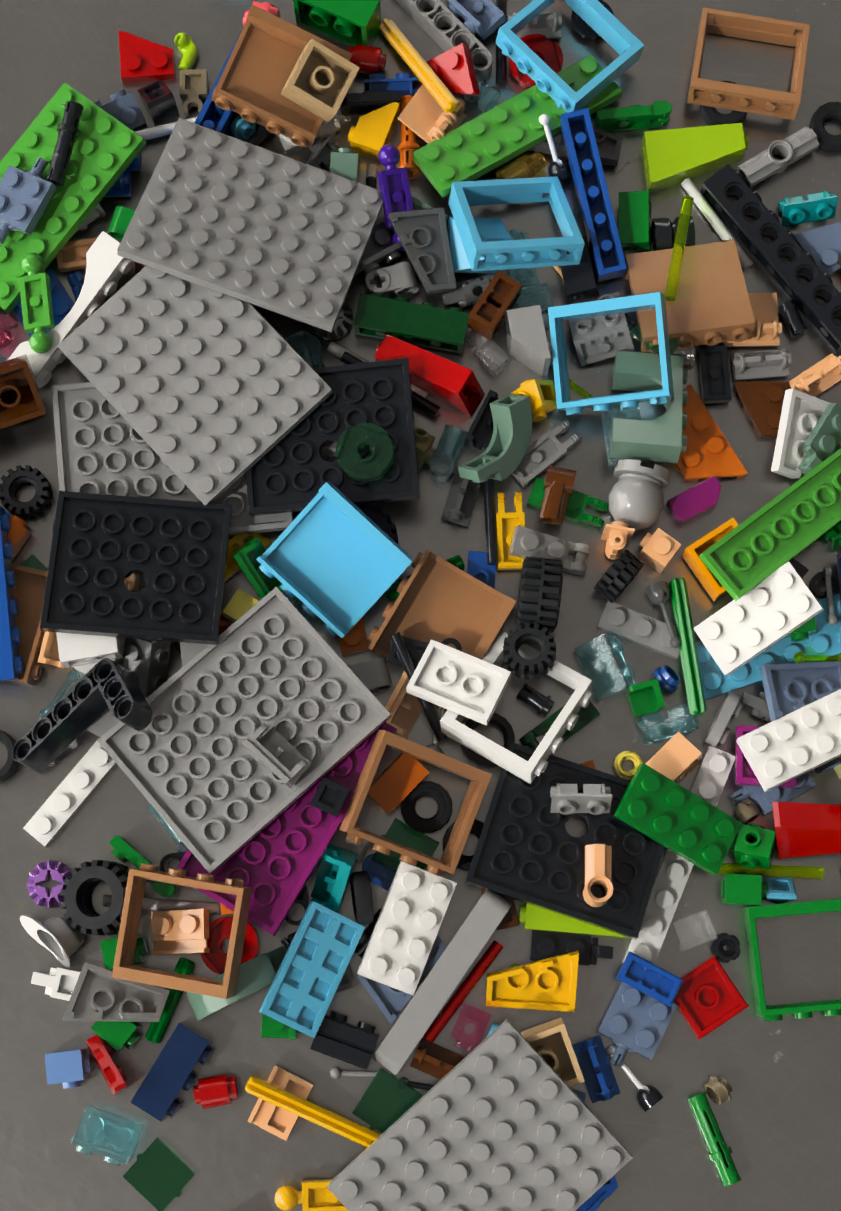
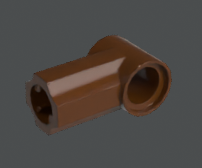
(557, 489)

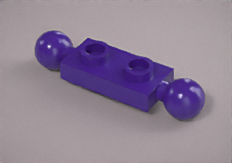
(393, 185)

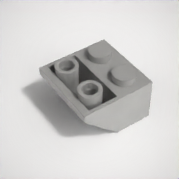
(527, 338)

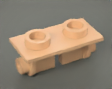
(818, 377)
(616, 536)

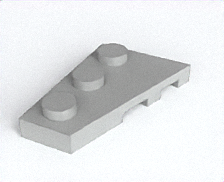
(113, 999)

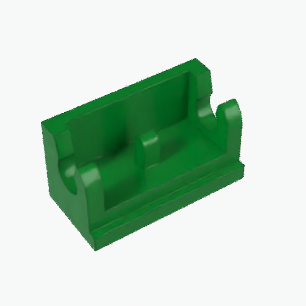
(635, 221)
(246, 559)

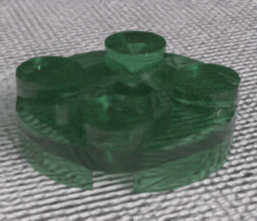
(357, 438)

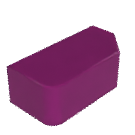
(694, 501)

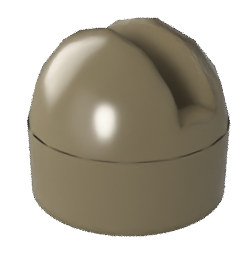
(746, 812)

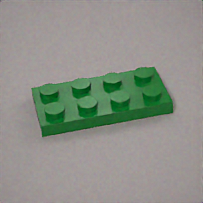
(677, 819)

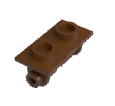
(434, 1059)

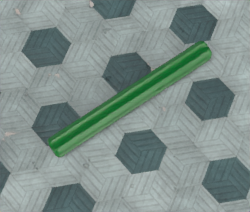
(688, 647)

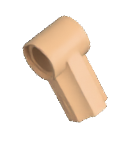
(598, 872)

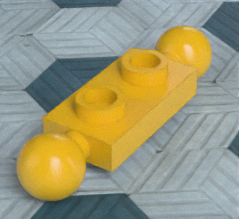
(313, 1197)

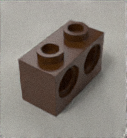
(493, 304)

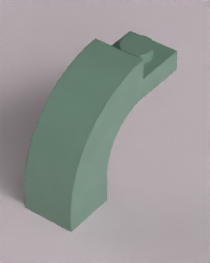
(508, 443)
(252, 977)

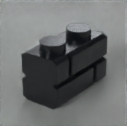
(346, 1041)

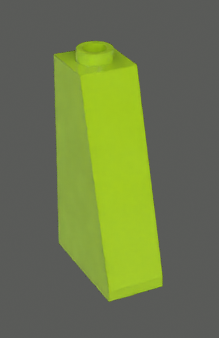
(690, 152)
(545, 920)

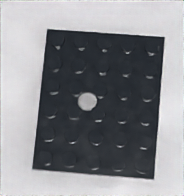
(362, 393)
(108, 538)
(536, 861)

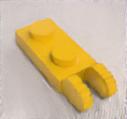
(505, 528)

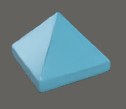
(780, 889)

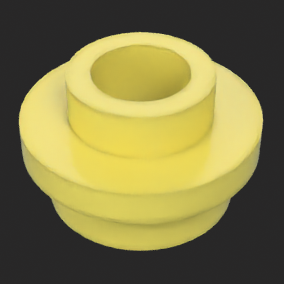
(618, 764)

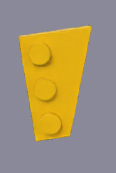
(536, 985)

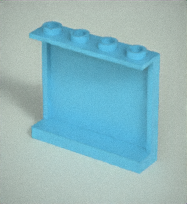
(334, 560)

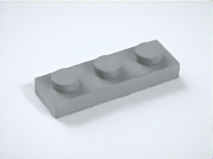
(638, 629)

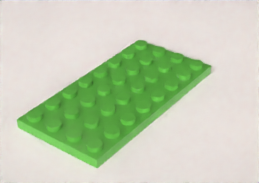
(96, 163)

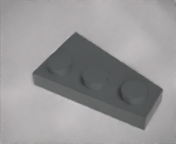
(427, 246)

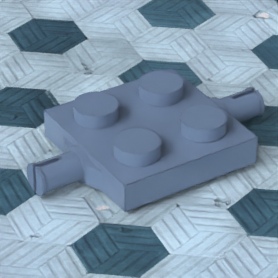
(23, 198)
(764, 799)
(635, 1023)

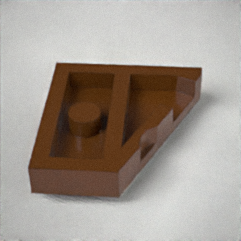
(762, 404)

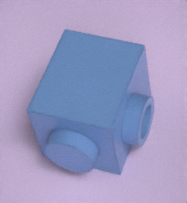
(68, 1067)

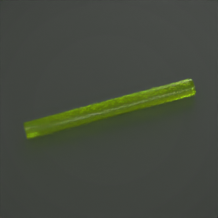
(678, 249)
(774, 871)

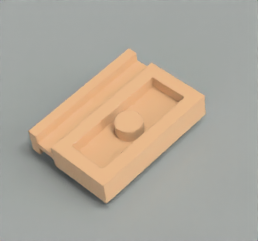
(180, 931)
(273, 1118)

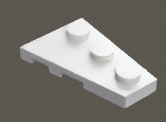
(797, 420)

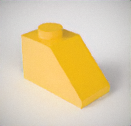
(374, 131)

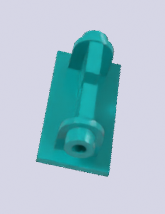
(816, 207)

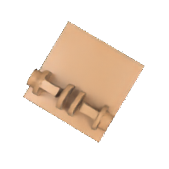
(428, 118)
(766, 322)

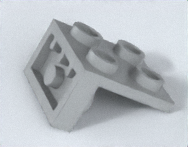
(601, 335)

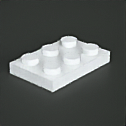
(458, 682)

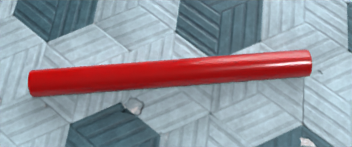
(463, 991)

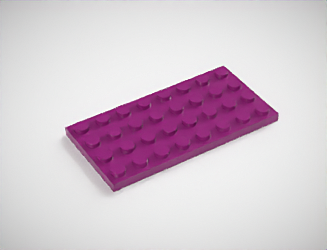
(287, 849)

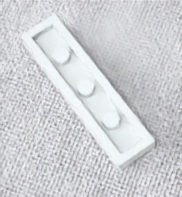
(70, 795)

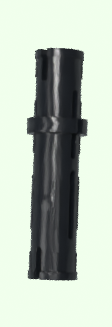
(67, 133)

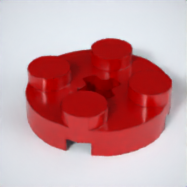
(547, 50)
(218, 932)

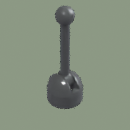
(659, 594)

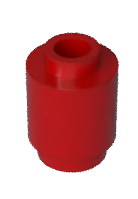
(368, 58)
(216, 1091)

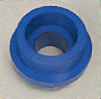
(667, 678)

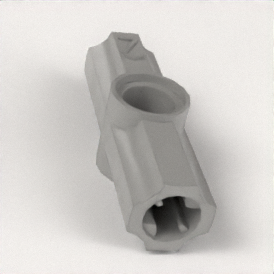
(789, 149)

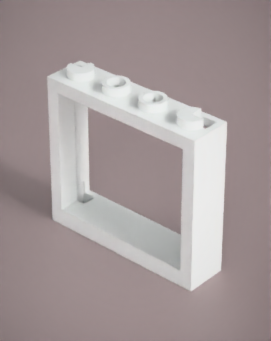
(552, 741)

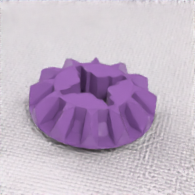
(39, 874)

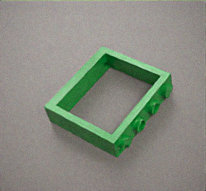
(802, 1009)

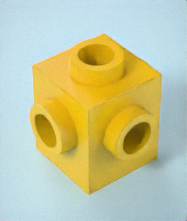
(541, 395)

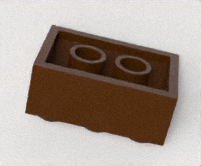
(18, 392)

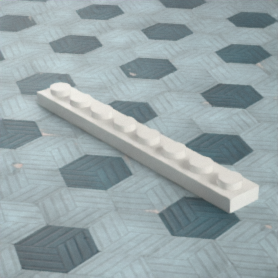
(675, 869)

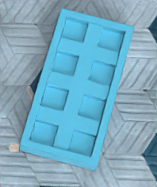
(312, 969)

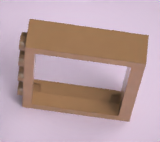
(744, 97)
(463, 822)
(129, 926)

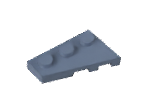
(824, 246)
(798, 684)
(392, 1000)

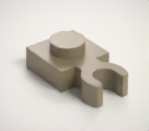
(193, 88)

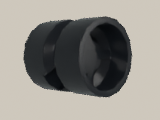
(664, 233)

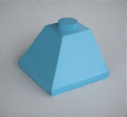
(489, 230)

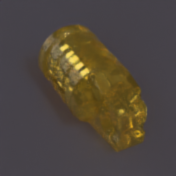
(523, 167)

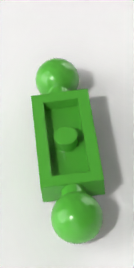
(36, 303)

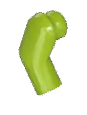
(187, 49)

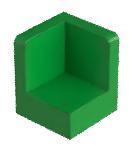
(645, 698)

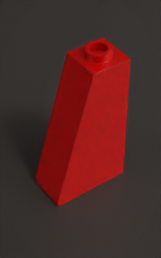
(436, 375)
(807, 829)

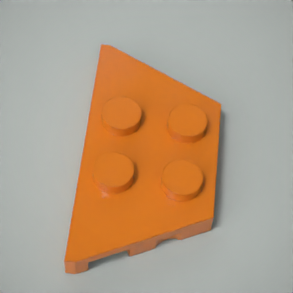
(706, 448)

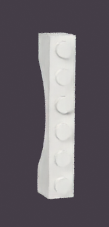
(100, 281)

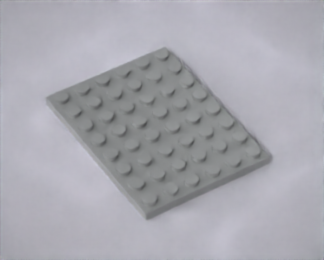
(252, 224)
(195, 376)
(107, 456)
(193, 752)
(487, 1139)

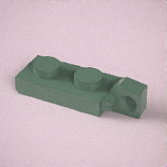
(822, 439)

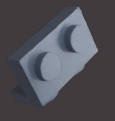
(478, 16)
(124, 108)

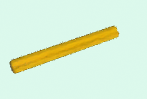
(418, 66)
(310, 1111)

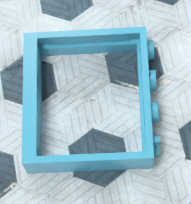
(546, 80)
(515, 253)
(563, 313)

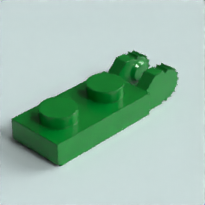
(633, 117)
(575, 505)
(125, 851)

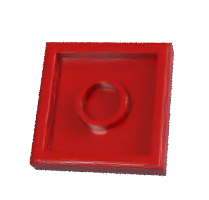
(708, 997)

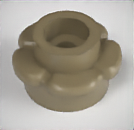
(718, 1089)

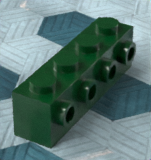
(411, 322)

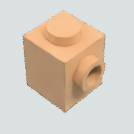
(658, 549)

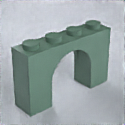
(656, 438)

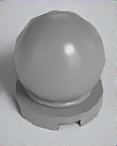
(638, 493)

